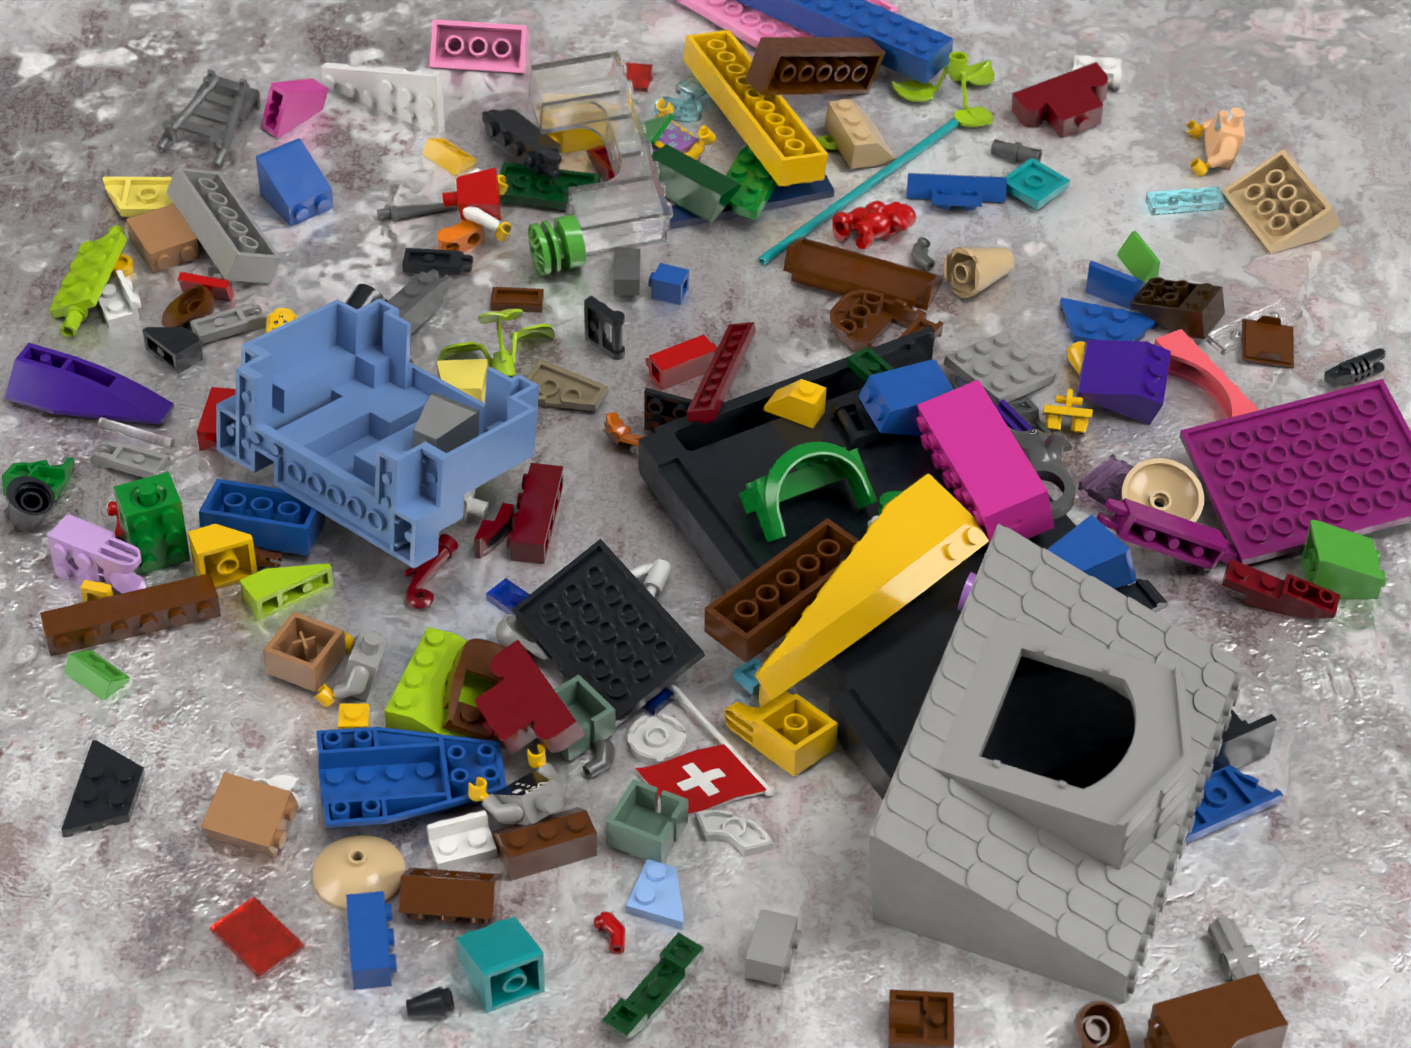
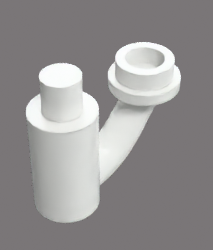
(656, 575)

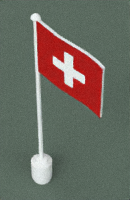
(706, 775)

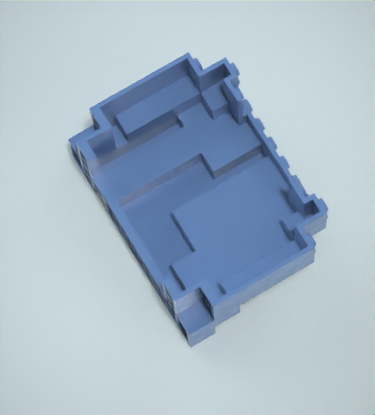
(338, 420)

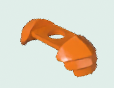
(618, 432)

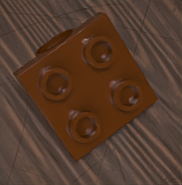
(921, 1019)

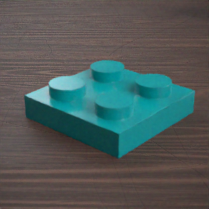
(1036, 183)

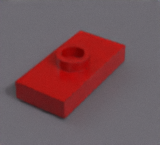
(219, 288)

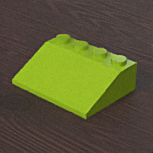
(422, 688)

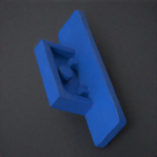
(956, 189)

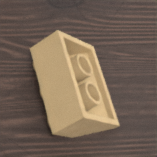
(856, 135)

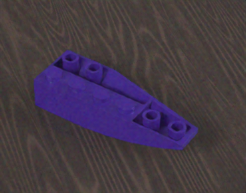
(81, 388)

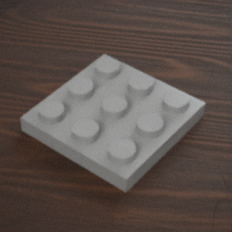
(1001, 368)

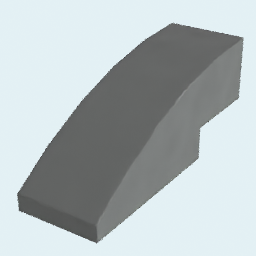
(627, 271)

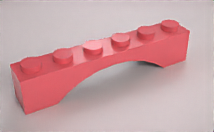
(1195, 366)

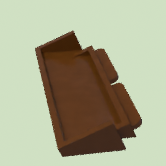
(846, 271)

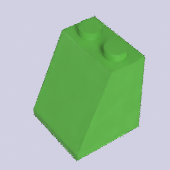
(1342, 562)

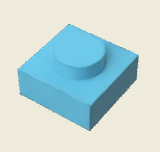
(746, 675)

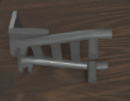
(221, 92)

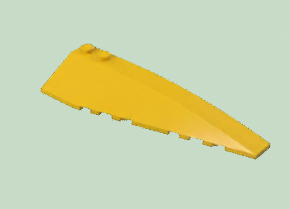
(900, 556)

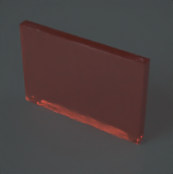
(257, 937)

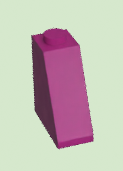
(292, 104)

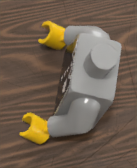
(361, 670)
(526, 798)

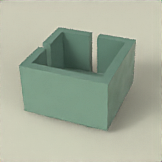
(590, 711)
(639, 827)

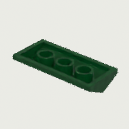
(694, 184)

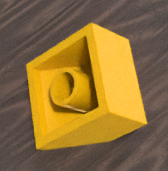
(223, 553)

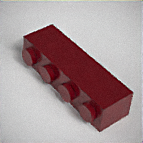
(536, 513)

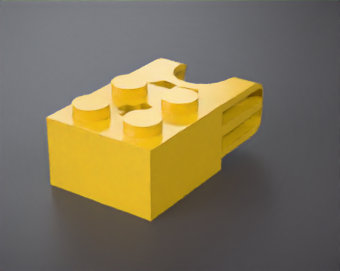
(784, 730)

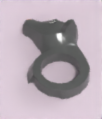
(1045, 456)

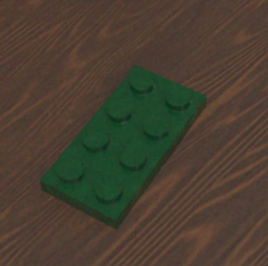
(540, 191)

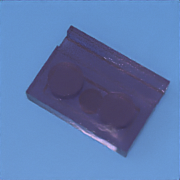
(1106, 480)

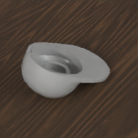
(511, 630)

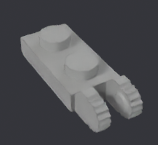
(229, 322)
(129, 459)

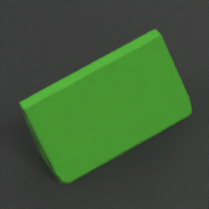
(1139, 258)
(95, 673)

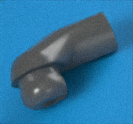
(920, 254)
(604, 758)

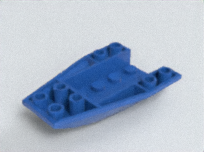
(399, 774)

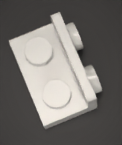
(118, 302)
(461, 840)

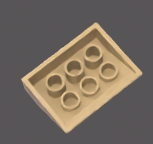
(1281, 204)

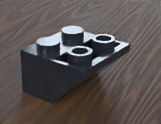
(663, 408)

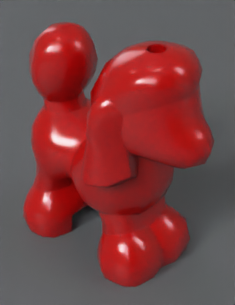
(873, 222)

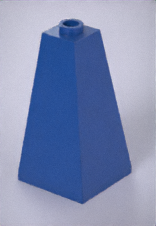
(1097, 553)

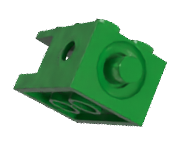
(153, 521)

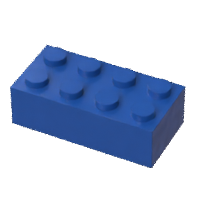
(264, 512)

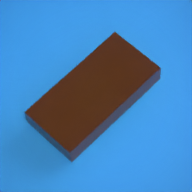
(517, 298)

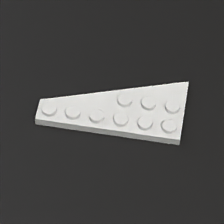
(403, 94)

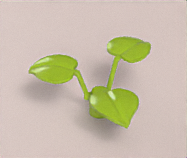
(958, 69)
(502, 360)

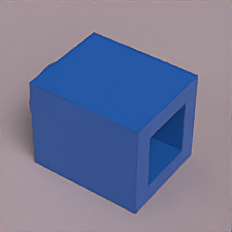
(669, 283)

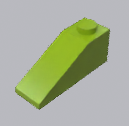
(283, 587)

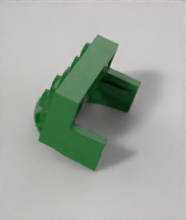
(833, 465)

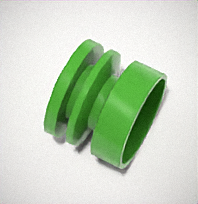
(557, 244)

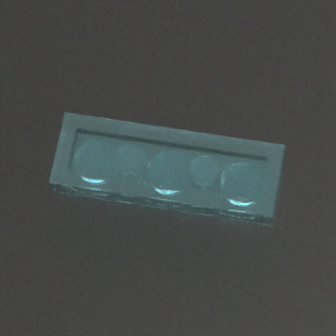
(1185, 201)

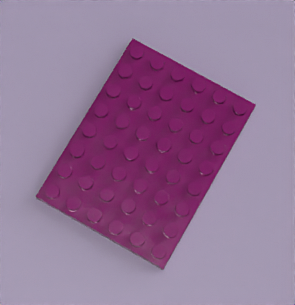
(1305, 460)

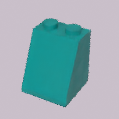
(502, 963)

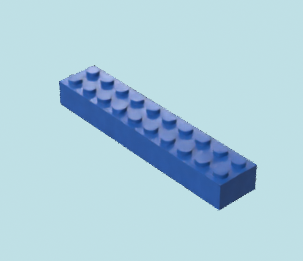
(907, 44)

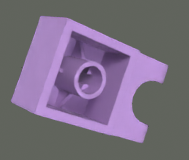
(93, 554)

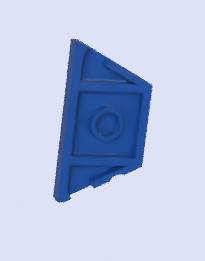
(1101, 322)
(1228, 799)

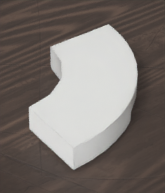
(728, 828)

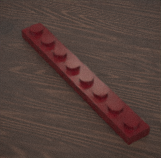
(721, 372)

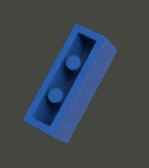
(370, 940)

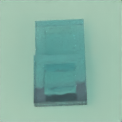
(690, 88)

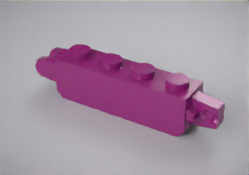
(1167, 533)

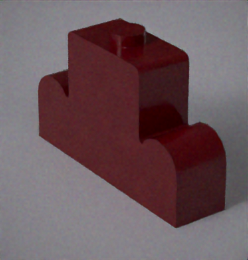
(1066, 101)
(525, 705)

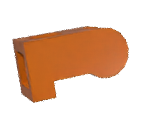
(461, 236)

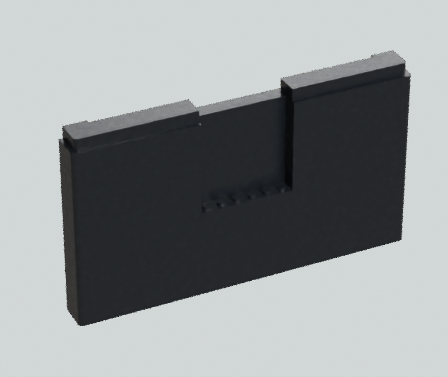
(1050, 716)

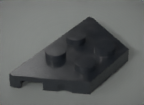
(104, 791)

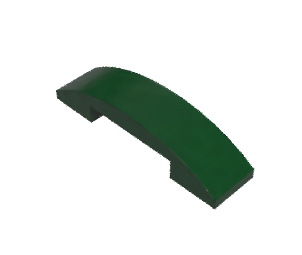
(656, 989)

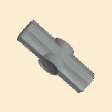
(1235, 956)

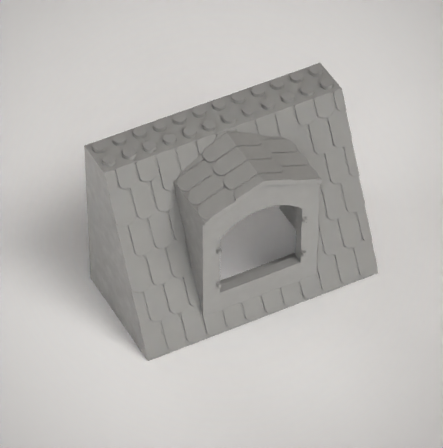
(1027, 862)

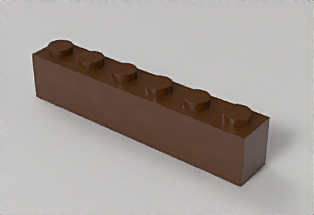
(130, 614)

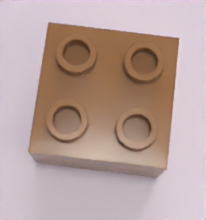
(304, 651)

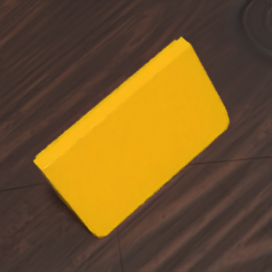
(448, 155)

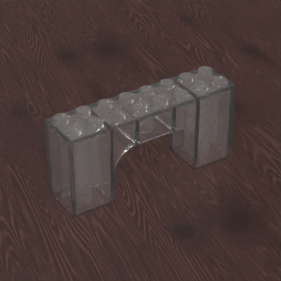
(597, 96)

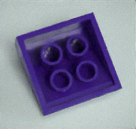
(1125, 377)

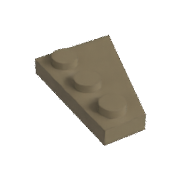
(565, 388)

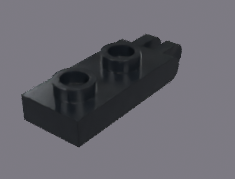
(444, 261)

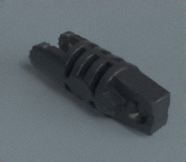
(1356, 368)

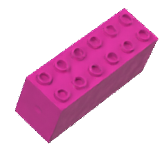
(984, 462)

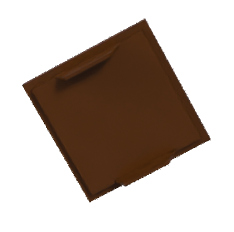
(1268, 342)

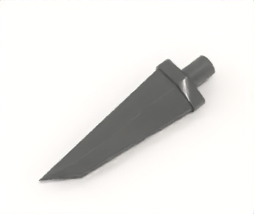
(402, 211)

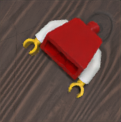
(479, 200)

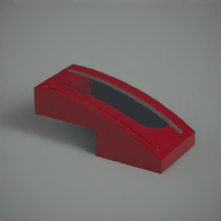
(494, 532)

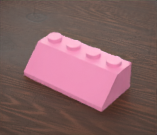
(479, 46)

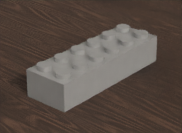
(223, 226)

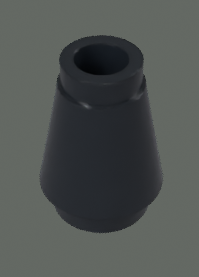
(431, 1004)

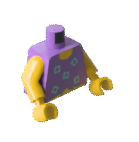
(680, 138)

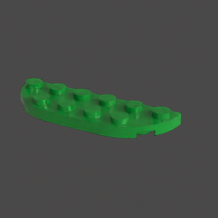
(755, 184)

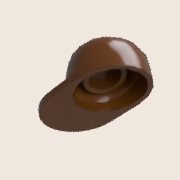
(190, 305)
(1100, 1026)

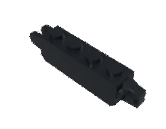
(523, 141)

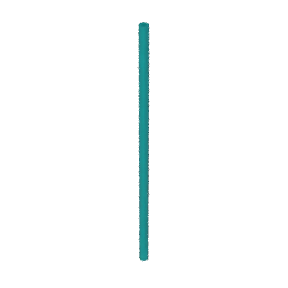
(858, 191)

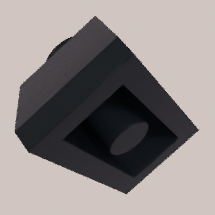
(173, 346)

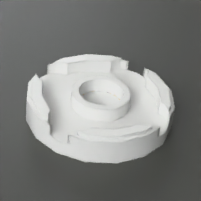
(656, 739)

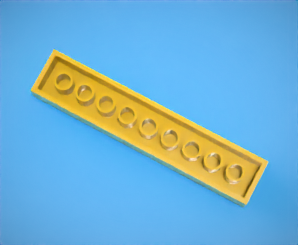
(762, 121)

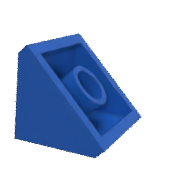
(1112, 285)

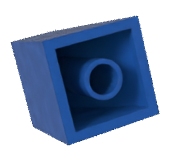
(293, 183)
(894, 396)

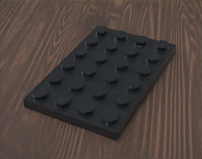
(608, 630)

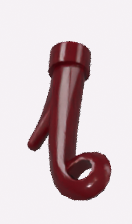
(446, 548)

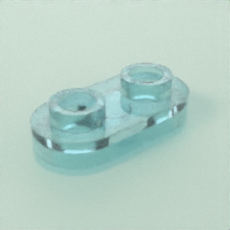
(684, 110)

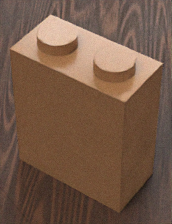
(163, 238)
(250, 814)

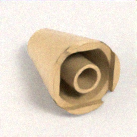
(976, 268)

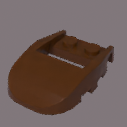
(866, 314)
(474, 659)

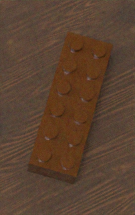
(814, 65)
(778, 592)

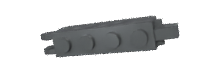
(421, 297)

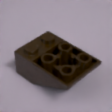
(1181, 305)

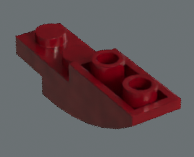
(1287, 596)

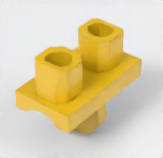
(1079, 416)

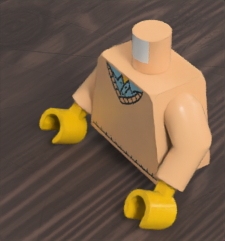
(1222, 140)

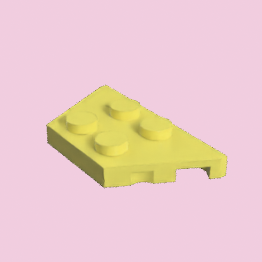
(137, 194)

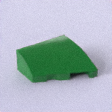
(54, 476)

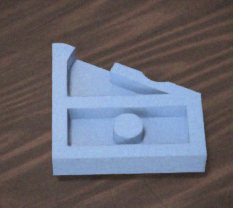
(657, 895)

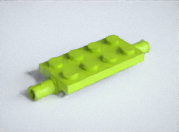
(87, 279)

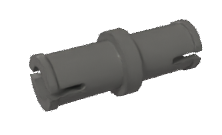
(1015, 151)

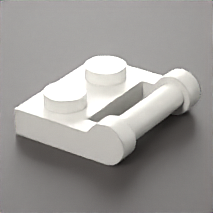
(1111, 67)

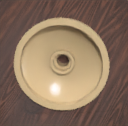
(1166, 483)
(340, 874)

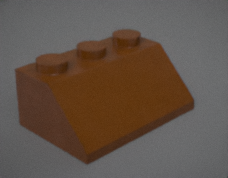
(547, 843)
(449, 894)

